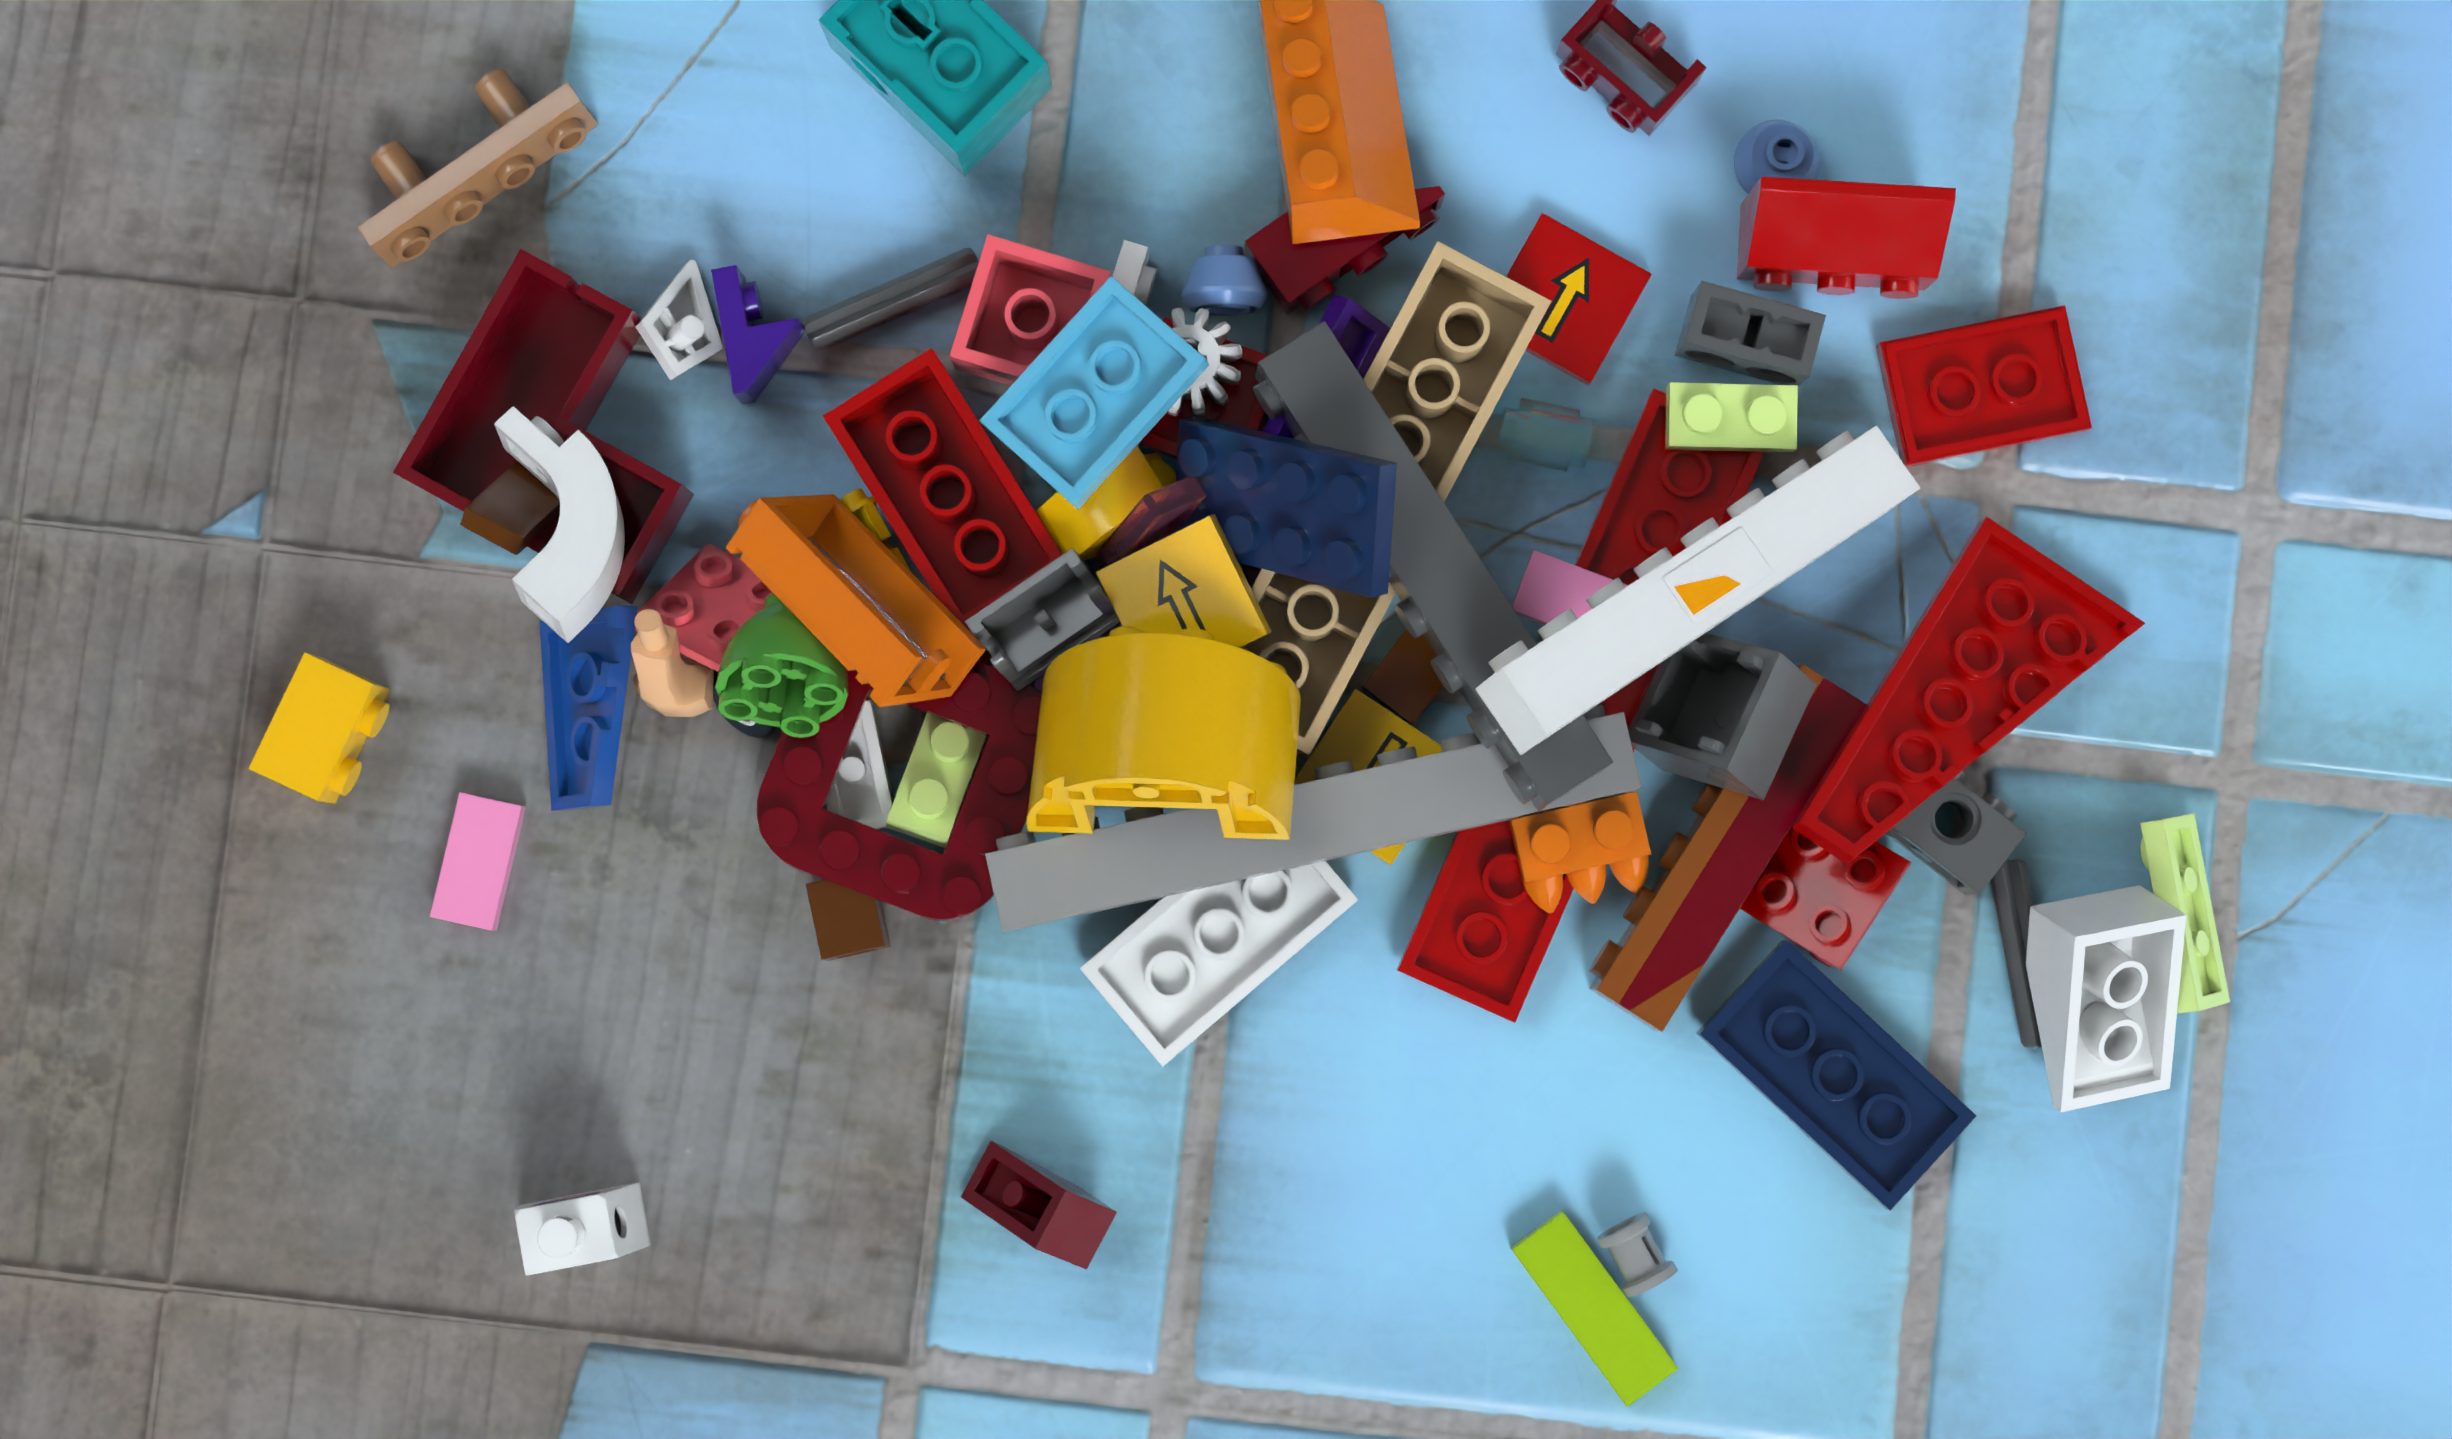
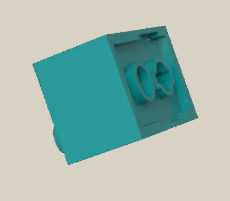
(943, 68)

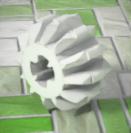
(1217, 356)

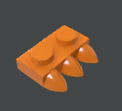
(1580, 844)

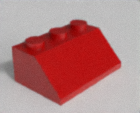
(1843, 235)

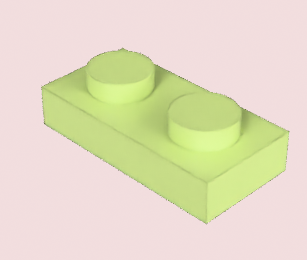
(1731, 417)
(935, 781)

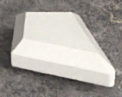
(681, 324)

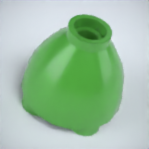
(780, 674)

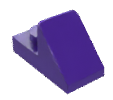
(751, 350)

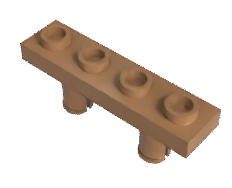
(461, 188)

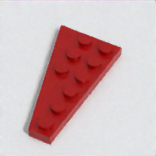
(1976, 666)

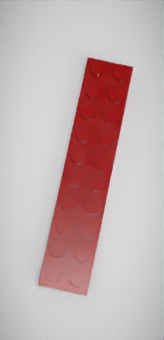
(1479, 925)

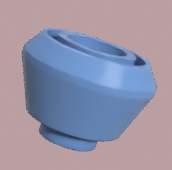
(1775, 150)
(1224, 282)

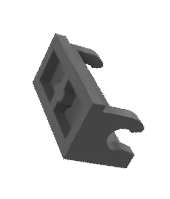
(1044, 618)

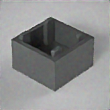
(1722, 714)

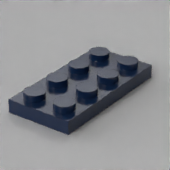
(1293, 503)
(1836, 1074)

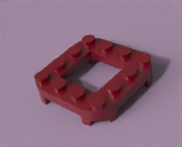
(881, 864)

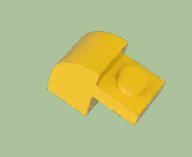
(1107, 507)

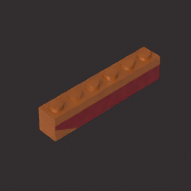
(1716, 869)

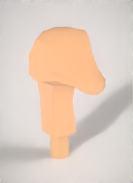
(664, 675)

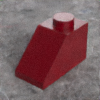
(1038, 1206)

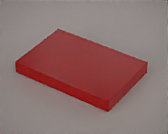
(1983, 386)

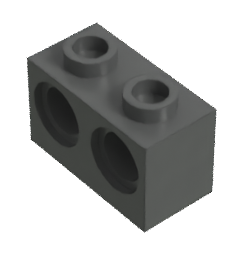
(1750, 335)

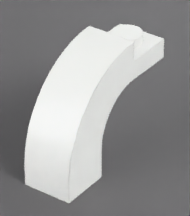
(585, 555)

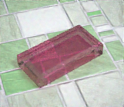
(1151, 520)

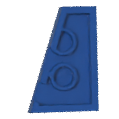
(586, 706)

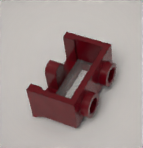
(1625, 67)

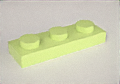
(2179, 877)

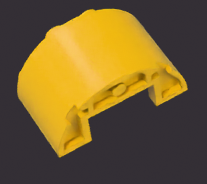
(1165, 728)

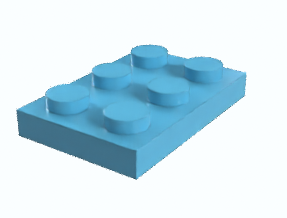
(1094, 392)

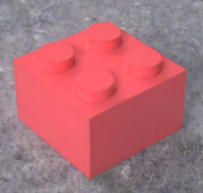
(1018, 307)

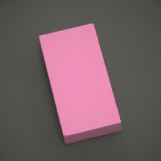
(1554, 587)
(477, 861)

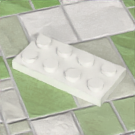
(1210, 949)

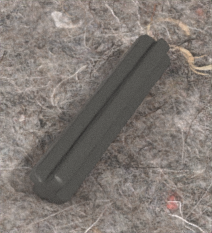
(891, 299)
(2013, 903)

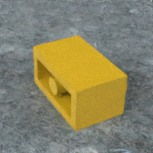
(321, 729)

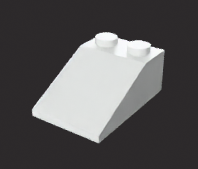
(2105, 993)

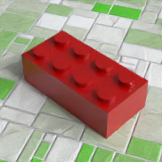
(942, 486)

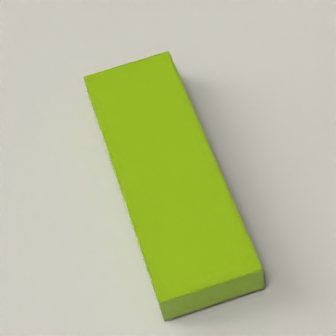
(1594, 1308)

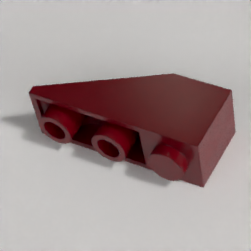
(1305, 271)

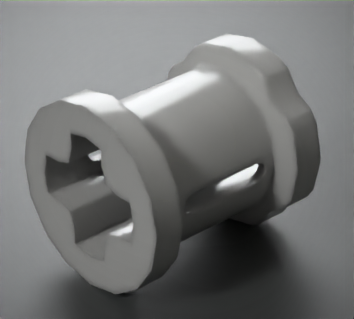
(1637, 1255)

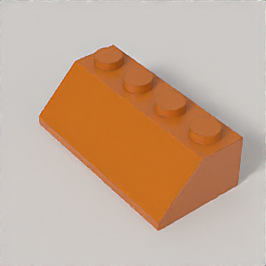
(1337, 118)

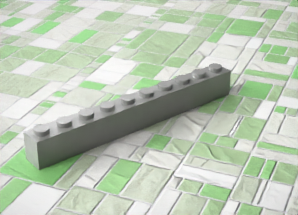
(1330, 819)

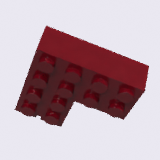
(552, 362)

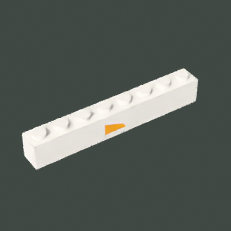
(1696, 589)

